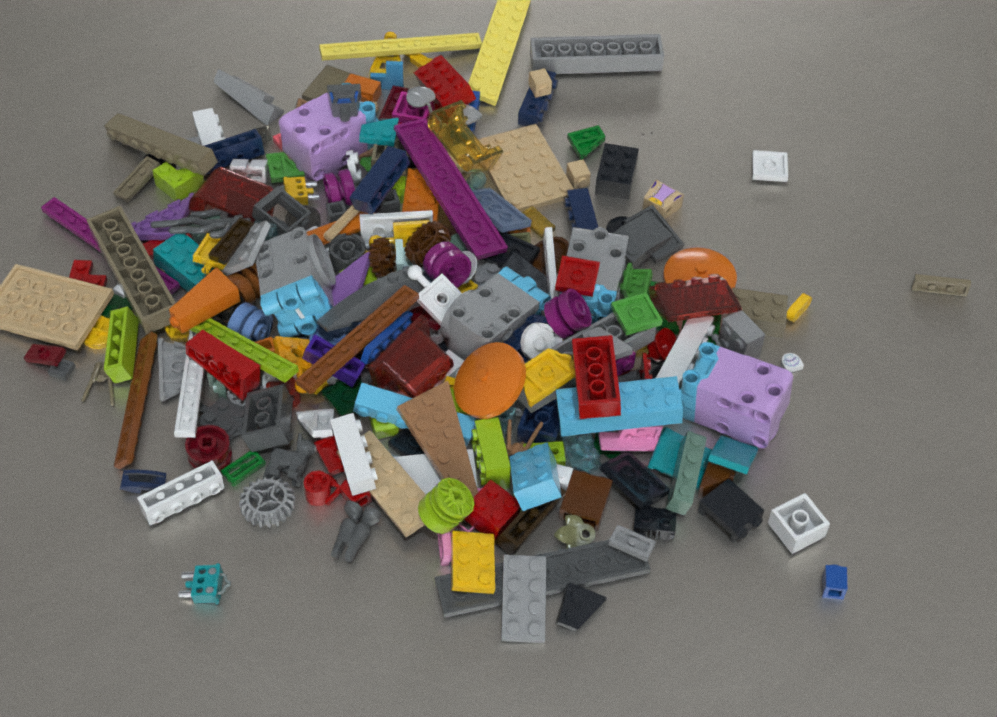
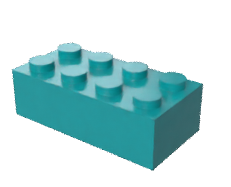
(176, 259)

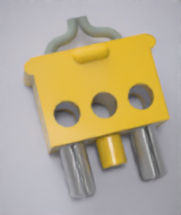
(300, 190)

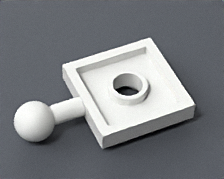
(428, 296)

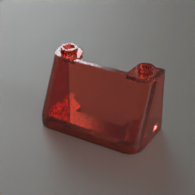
(230, 193)

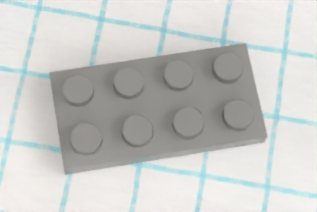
(523, 599)

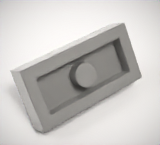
(632, 543)

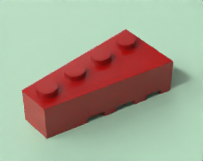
(224, 363)

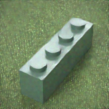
(686, 473)

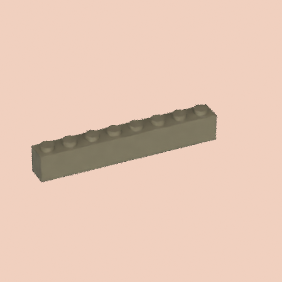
(161, 144)

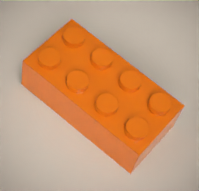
(419, 196)

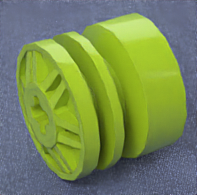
(446, 505)

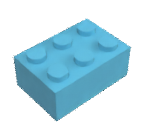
(535, 476)

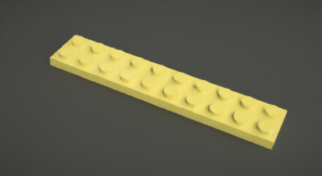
(498, 49)

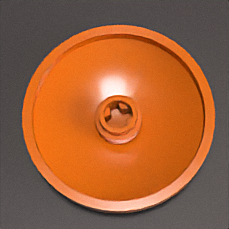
(698, 263)
(490, 380)

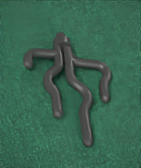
(208, 225)

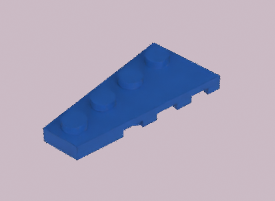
(386, 338)

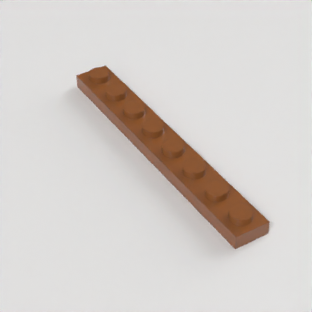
(357, 339)
(135, 402)

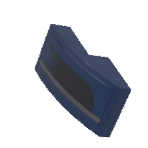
(140, 480)

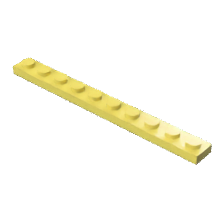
(400, 46)

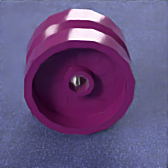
(338, 188)
(447, 260)
(567, 313)

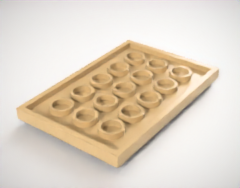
(527, 169)
(50, 306)

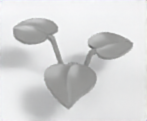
(422, 96)

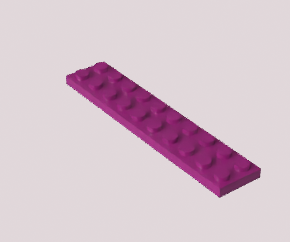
(450, 189)

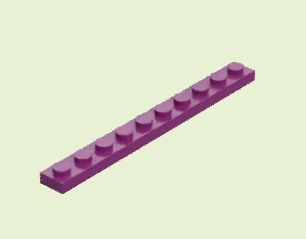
(78, 225)

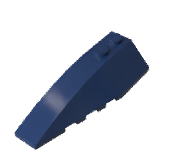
(529, 421)

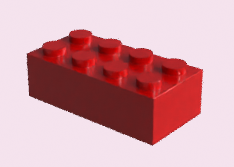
(444, 82)
(596, 377)

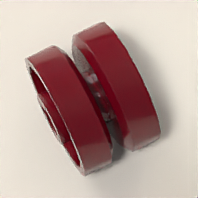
(209, 445)

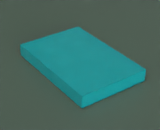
(733, 454)

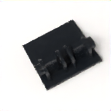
(656, 520)

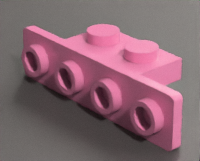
(631, 439)

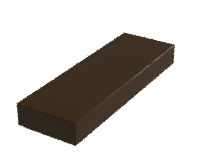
(230, 241)

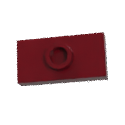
(44, 354)

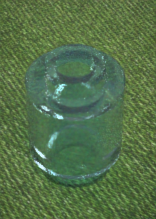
(476, 180)

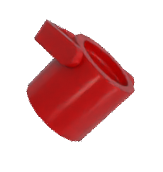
(318, 488)

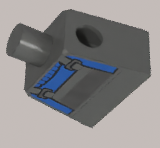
(344, 100)

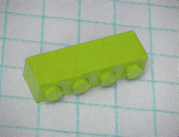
(121, 345)

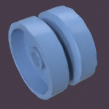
(251, 322)

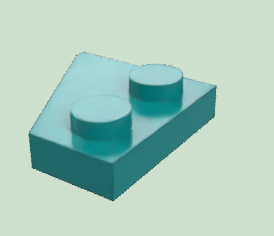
(379, 132)

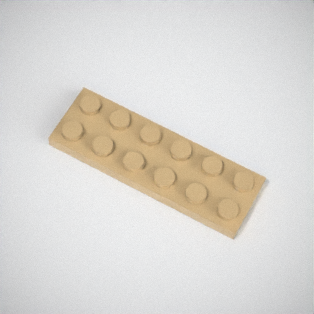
(394, 489)

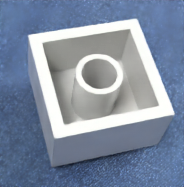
(798, 523)

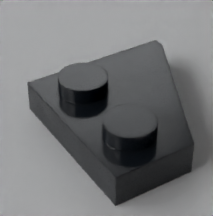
(577, 606)

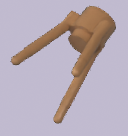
(518, 447)

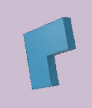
(393, 76)

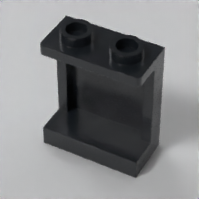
(732, 509)

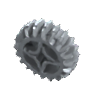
(269, 508)

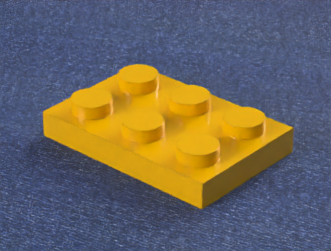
(472, 562)

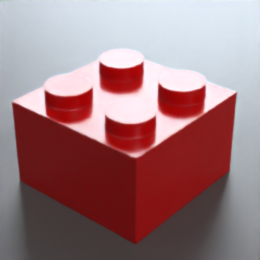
(493, 510)

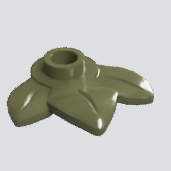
(572, 532)

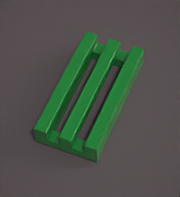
(245, 469)

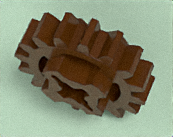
(382, 257)

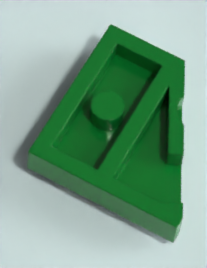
(586, 140)

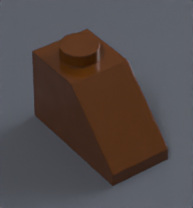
(713, 477)

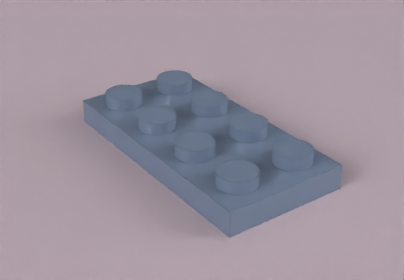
(500, 211)

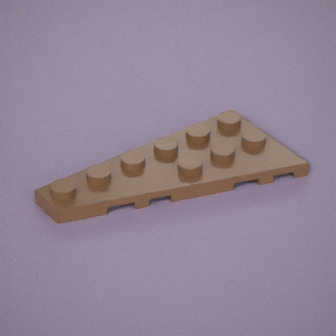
(438, 432)

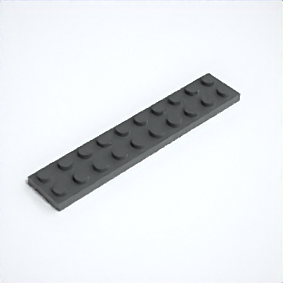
(580, 565)

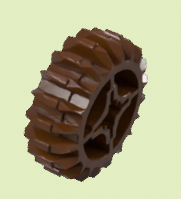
(424, 239)

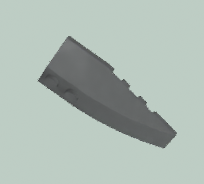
(367, 299)

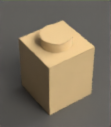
(540, 82)
(578, 174)

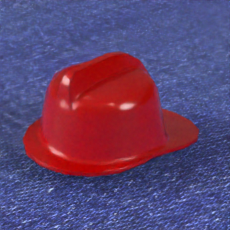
(662, 345)

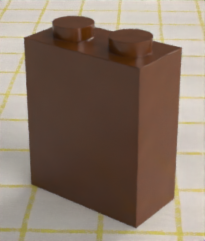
(586, 498)

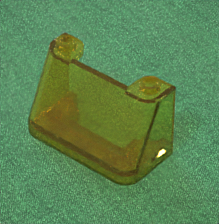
(450, 129)

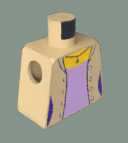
(663, 198)

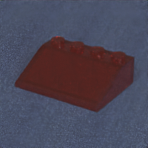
(693, 298)

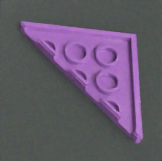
(175, 210)
(350, 279)

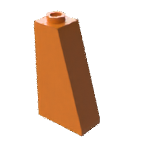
(204, 301)

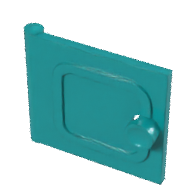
(666, 454)

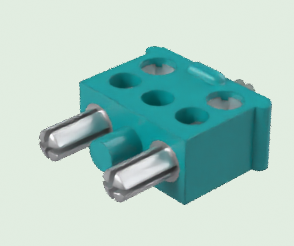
(205, 584)

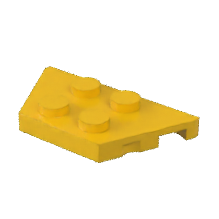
(546, 374)

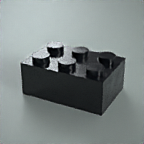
(616, 171)

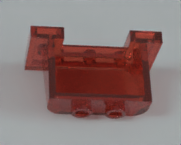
(411, 362)

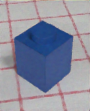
(834, 582)

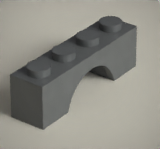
(388, 205)

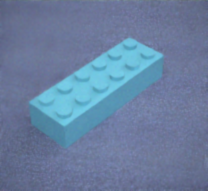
(642, 405)

